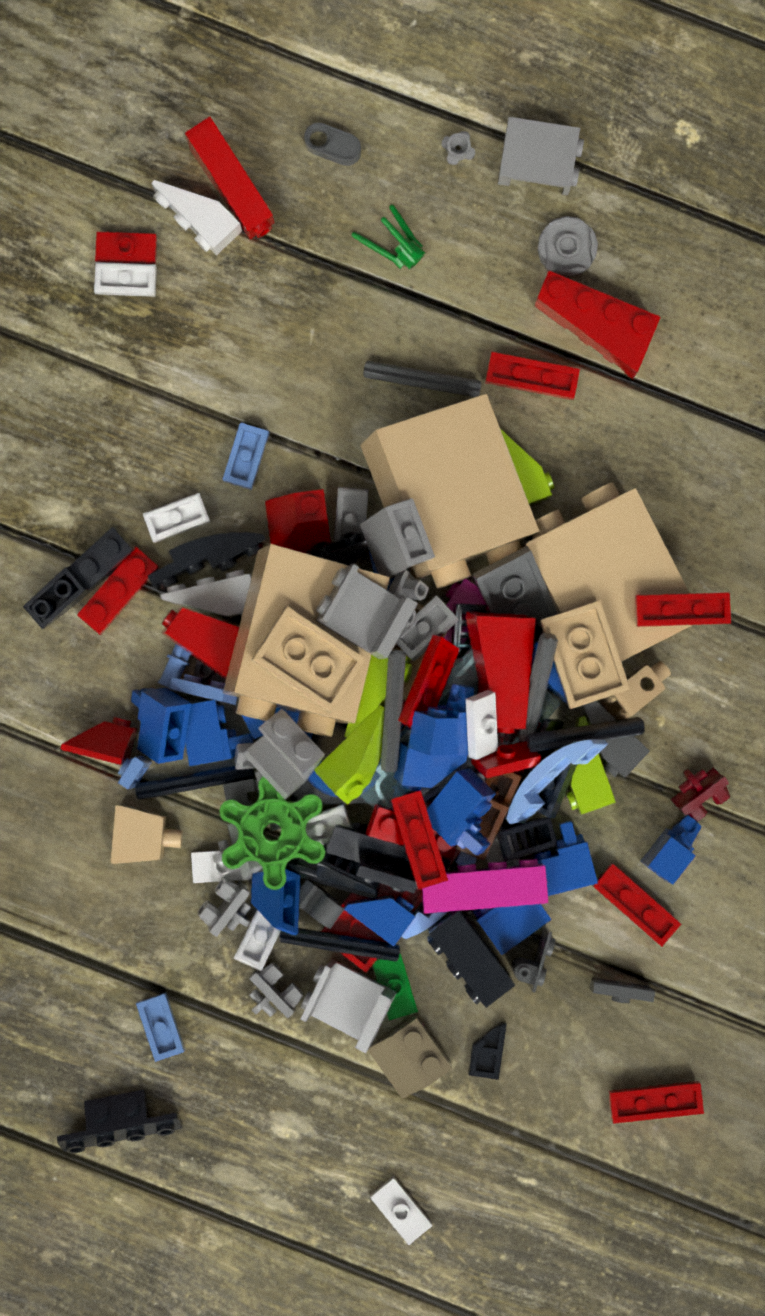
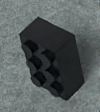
(469, 958)

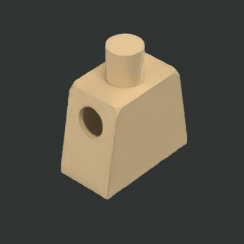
(644, 686)
(141, 835)

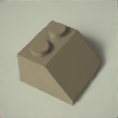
(410, 1057)

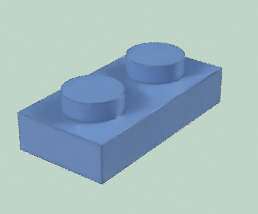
(246, 456)
(193, 686)
(133, 771)
(160, 1026)

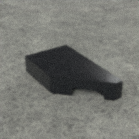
(487, 1053)

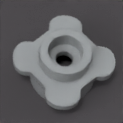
(458, 139)

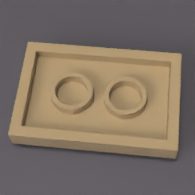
(586, 655)
(308, 659)

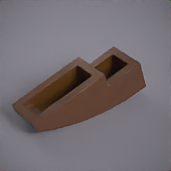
(504, 787)

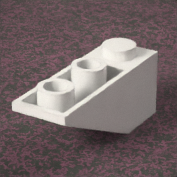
(204, 216)
(217, 597)

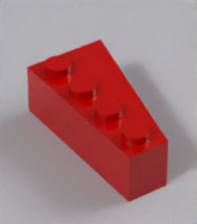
(599, 320)

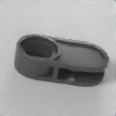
(339, 147)

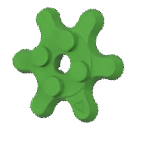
(272, 854)

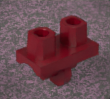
(699, 789)

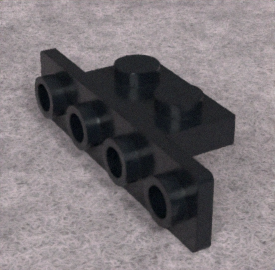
(555, 791)
(375, 858)
(116, 1120)

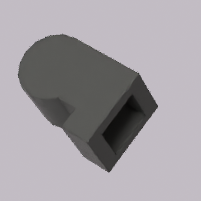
(240, 791)
(319, 904)

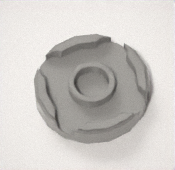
(567, 246)

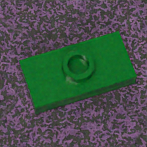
(394, 976)

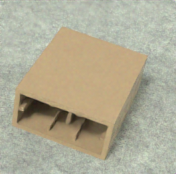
(460, 484)
(608, 558)
(300, 582)

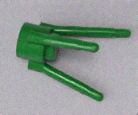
(408, 250)

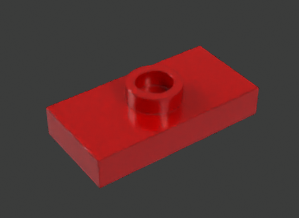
(126, 248)
(507, 760)

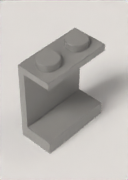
(540, 153)
(397, 538)
(364, 612)
(284, 754)
(348, 1002)

